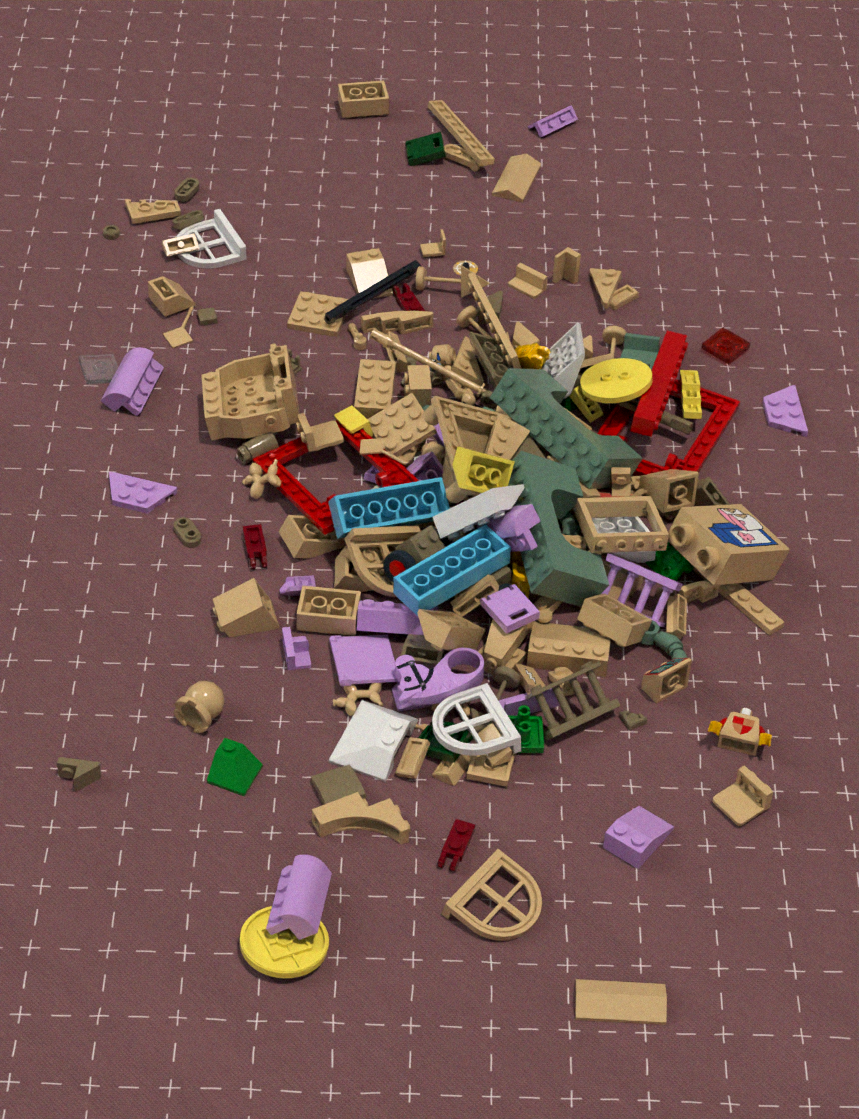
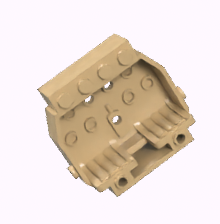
(251, 396)

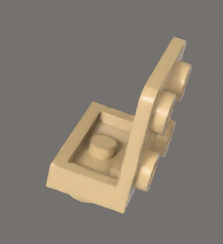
(320, 435)
(744, 798)

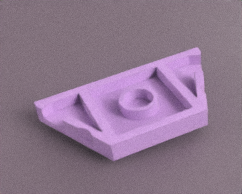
(785, 411)
(138, 493)

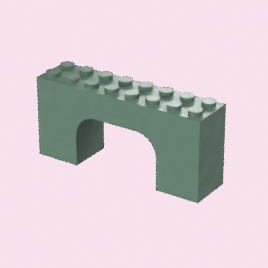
(534, 402)
(555, 566)

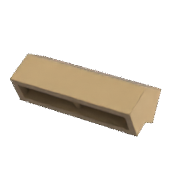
(401, 362)
(471, 597)
(676, 615)

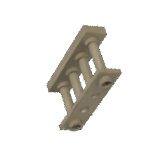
(571, 719)

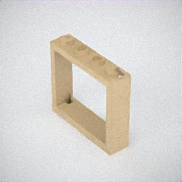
(621, 507)

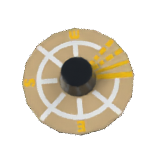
(467, 264)

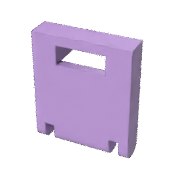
(508, 603)

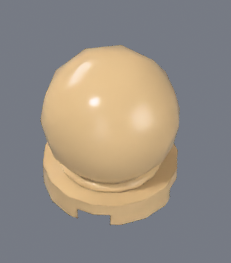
(200, 705)

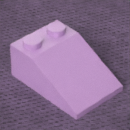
(636, 836)

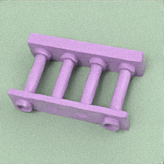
(650, 578)

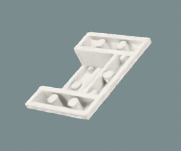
(372, 740)

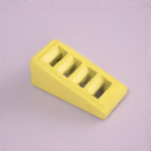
(578, 398)

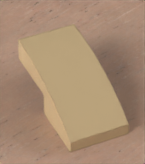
(702, 590)

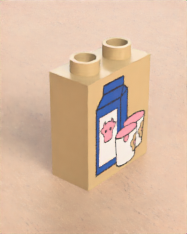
(727, 544)

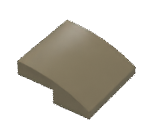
(337, 784)

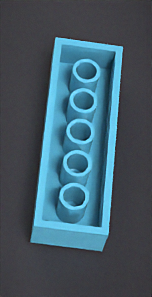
(389, 506)
(452, 569)

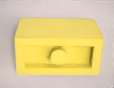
(353, 420)

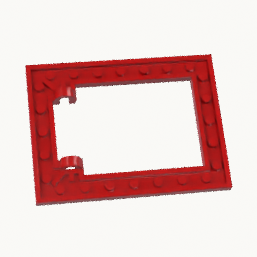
(724, 410)
(319, 513)

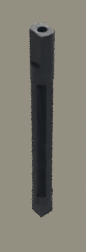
(371, 292)

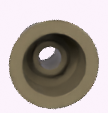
(256, 447)

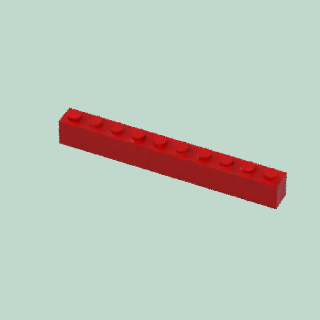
(664, 374)

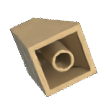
(670, 488)
(245, 610)

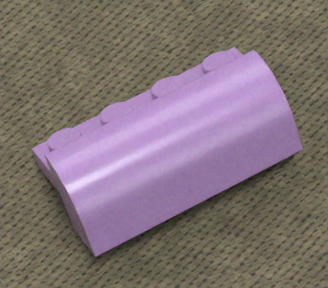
(133, 381)
(515, 527)
(300, 897)

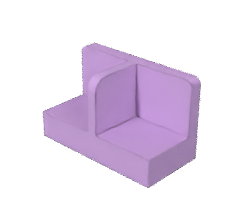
(295, 650)

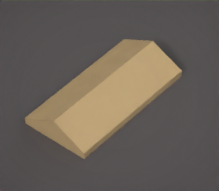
(517, 178)
(620, 1002)

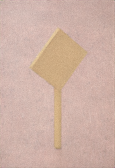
(179, 336)
(376, 446)

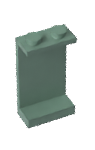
(641, 348)

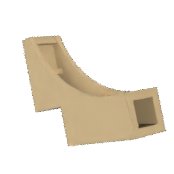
(355, 814)

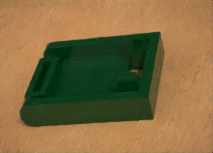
(422, 149)
(438, 751)

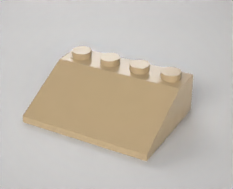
(567, 647)

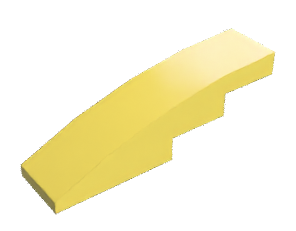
(690, 394)

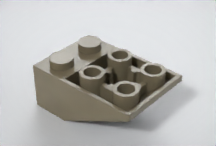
(422, 651)

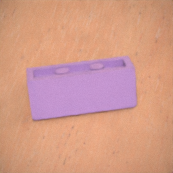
(555, 121)
(512, 704)

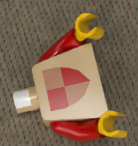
(740, 732)

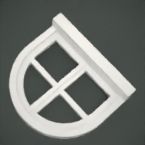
(227, 236)
(496, 713)

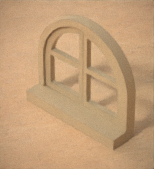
(376, 537)
(477, 881)

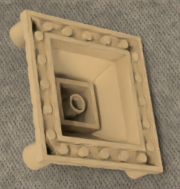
(462, 427)

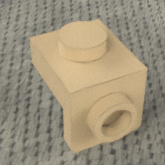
(559, 673)

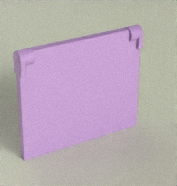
(363, 659)

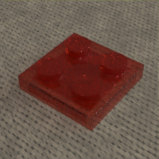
(725, 345)

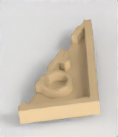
(605, 283)
(466, 363)

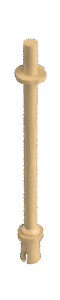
(388, 341)

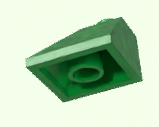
(233, 767)

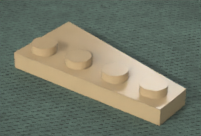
(505, 437)

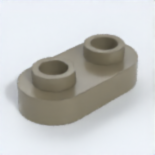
(186, 189)
(188, 219)
(187, 532)

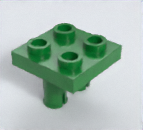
(670, 563)
(530, 730)

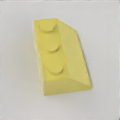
(480, 470)

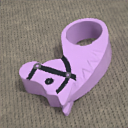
(434, 685)

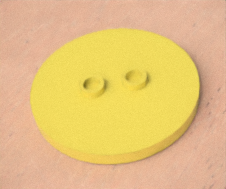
(616, 380)
(281, 953)

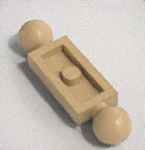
(459, 390)

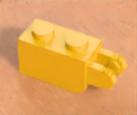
(532, 356)

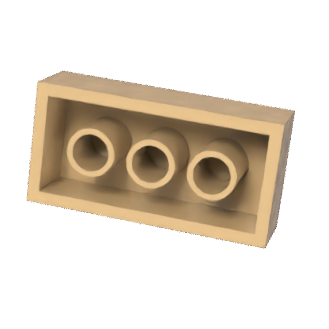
(374, 386)

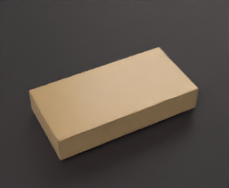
(623, 296)
(412, 758)

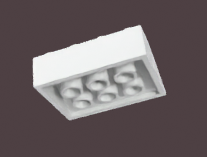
(566, 358)
(476, 511)
(624, 525)

